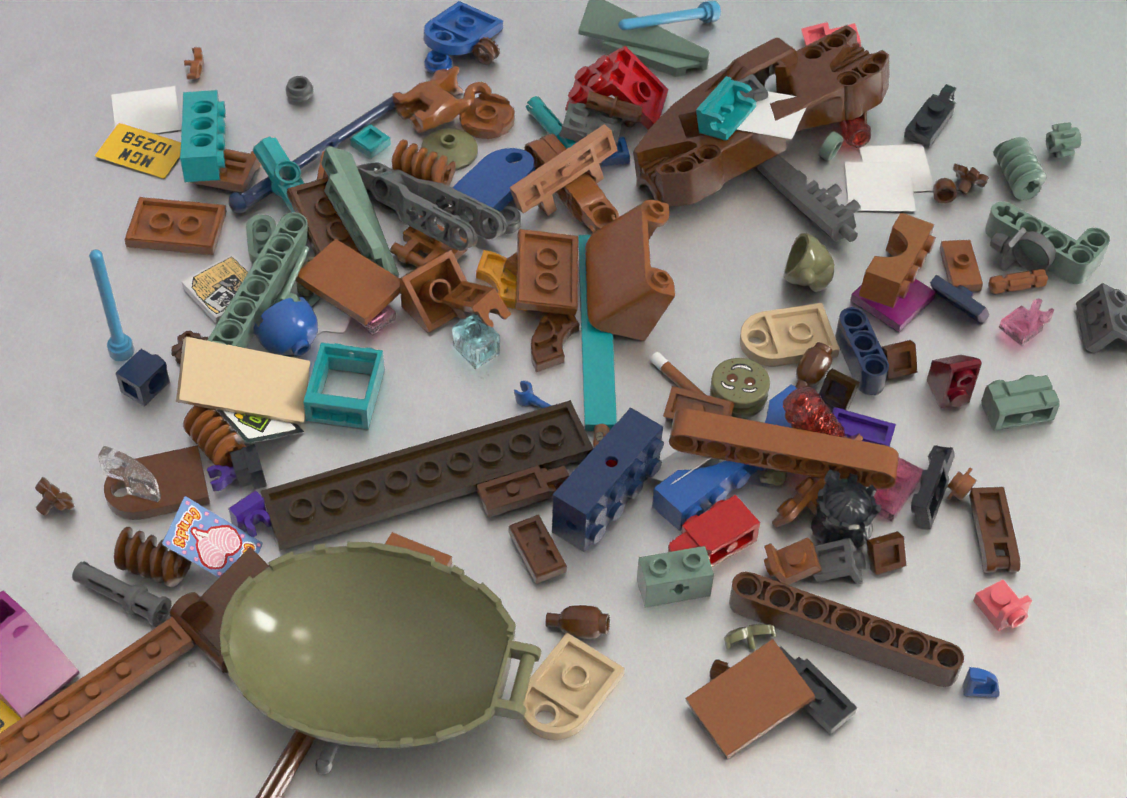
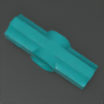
(278, 166)

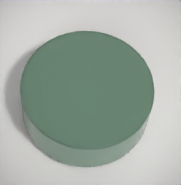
(831, 146)

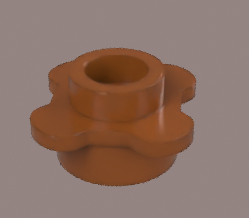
(961, 485)

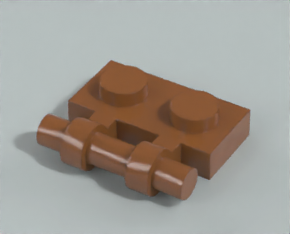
(418, 241)

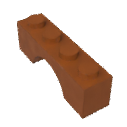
(891, 277)

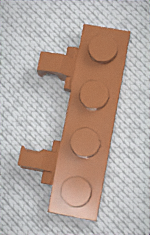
(564, 168)

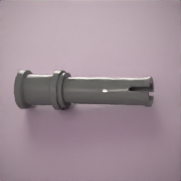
(133, 598)

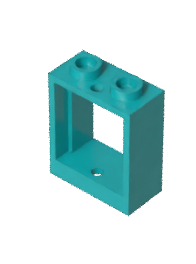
(340, 409)

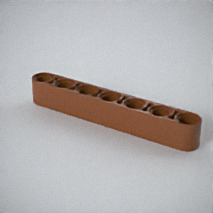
(782, 448)

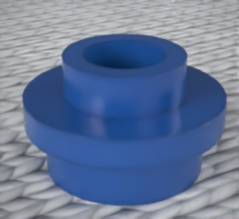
(437, 61)

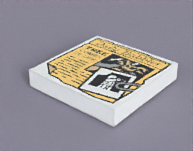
(216, 285)

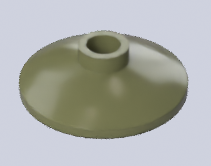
(454, 144)

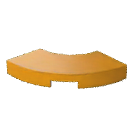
(492, 271)

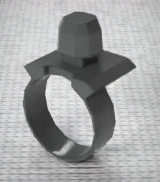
(1012, 251)

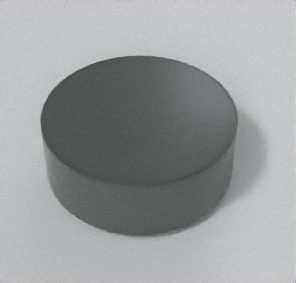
(512, 218)

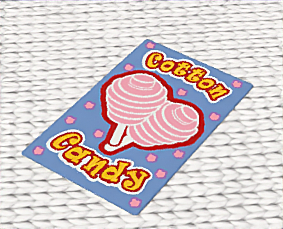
(207, 538)

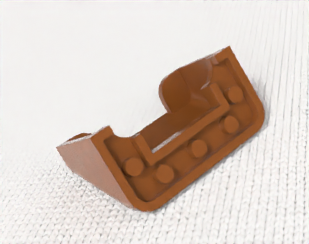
(622, 287)

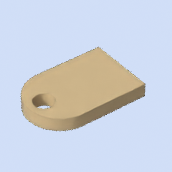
(786, 334)
(570, 686)

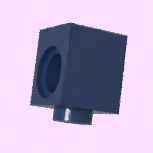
(143, 377)

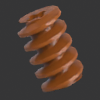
(421, 164)
(212, 434)

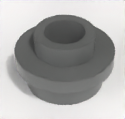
(299, 88)

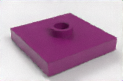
(905, 309)

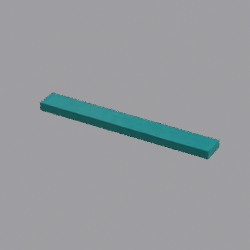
(597, 360)

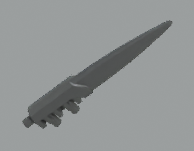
(813, 202)

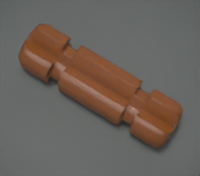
(1017, 281)

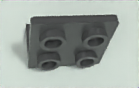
(1102, 317)

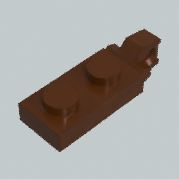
(520, 489)

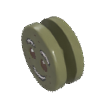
(743, 384)

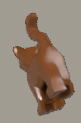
(434, 100)

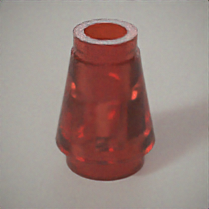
(857, 131)

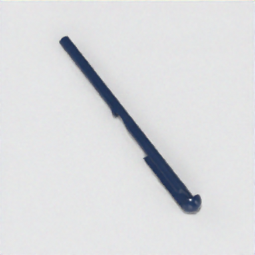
(241, 202)

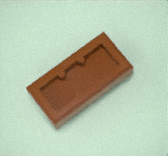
(961, 264)

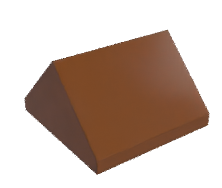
(427, 286)

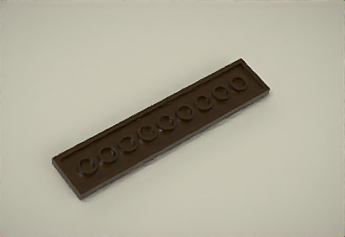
(423, 474)

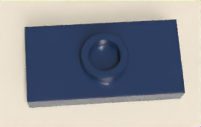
(960, 298)

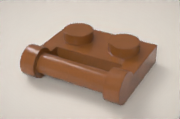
(237, 171)

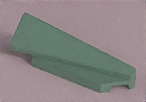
(651, 45)
(354, 207)

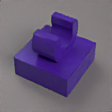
(249, 513)

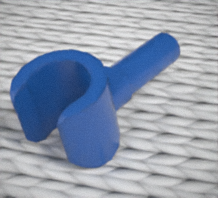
(527, 396)

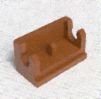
(476, 300)

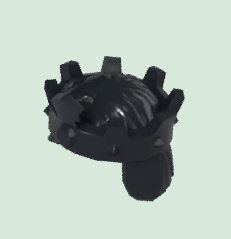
(844, 510)

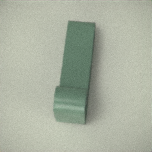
(1074, 258)

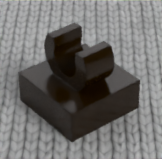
(838, 389)

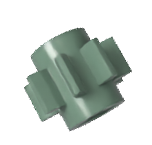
(1063, 140)

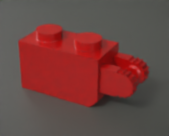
(722, 530)

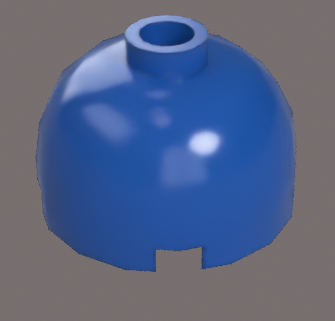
(288, 328)

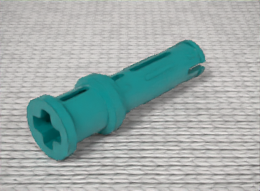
(547, 119)

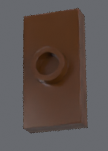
(537, 549)

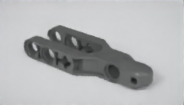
(431, 200)

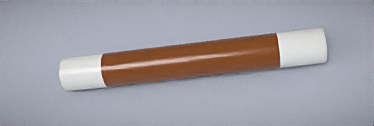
(673, 373)

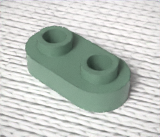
(258, 232)

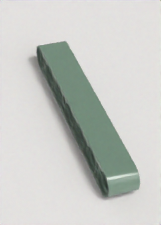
(262, 282)

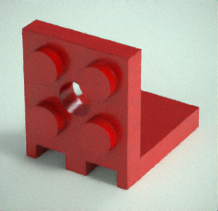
(621, 76)

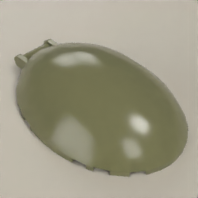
(373, 647)

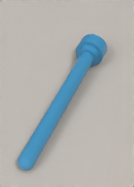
(706, 12)
(119, 345)

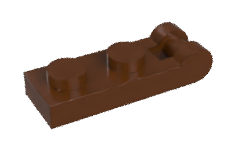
(994, 529)

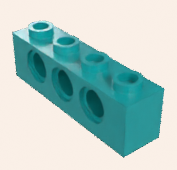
(202, 136)

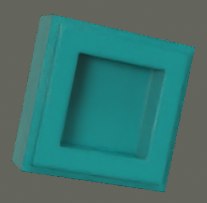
(370, 141)

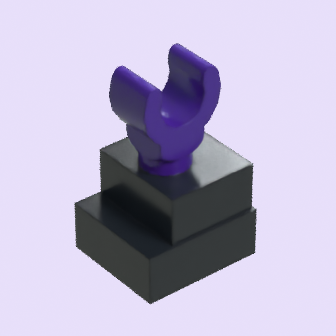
(245, 469)

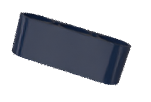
(862, 350)

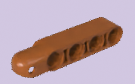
(581, 195)

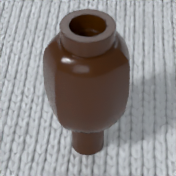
(813, 365)
(580, 621)

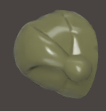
(809, 263)

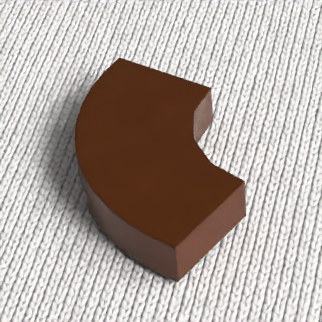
(549, 339)

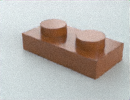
(683, 398)

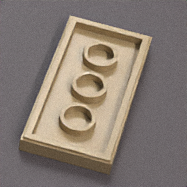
(242, 380)

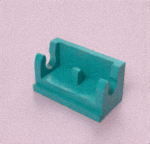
(725, 109)

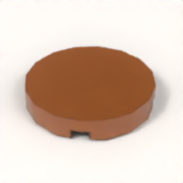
(488, 117)

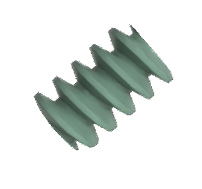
(1020, 167)

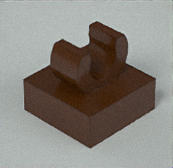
(901, 358)
(886, 552)

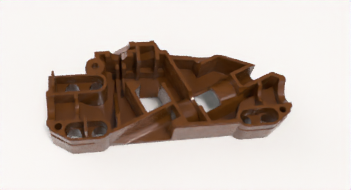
(828, 77)

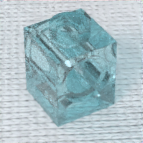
(476, 341)

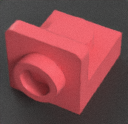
(1002, 605)

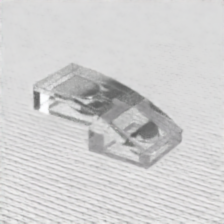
(137, 477)

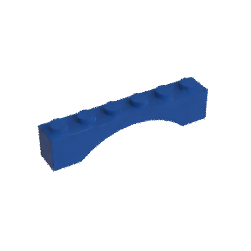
(710, 484)

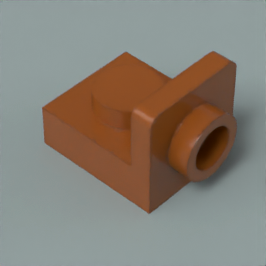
(792, 561)

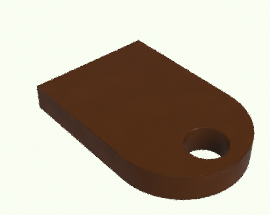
(177, 475)

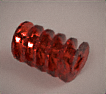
(810, 413)

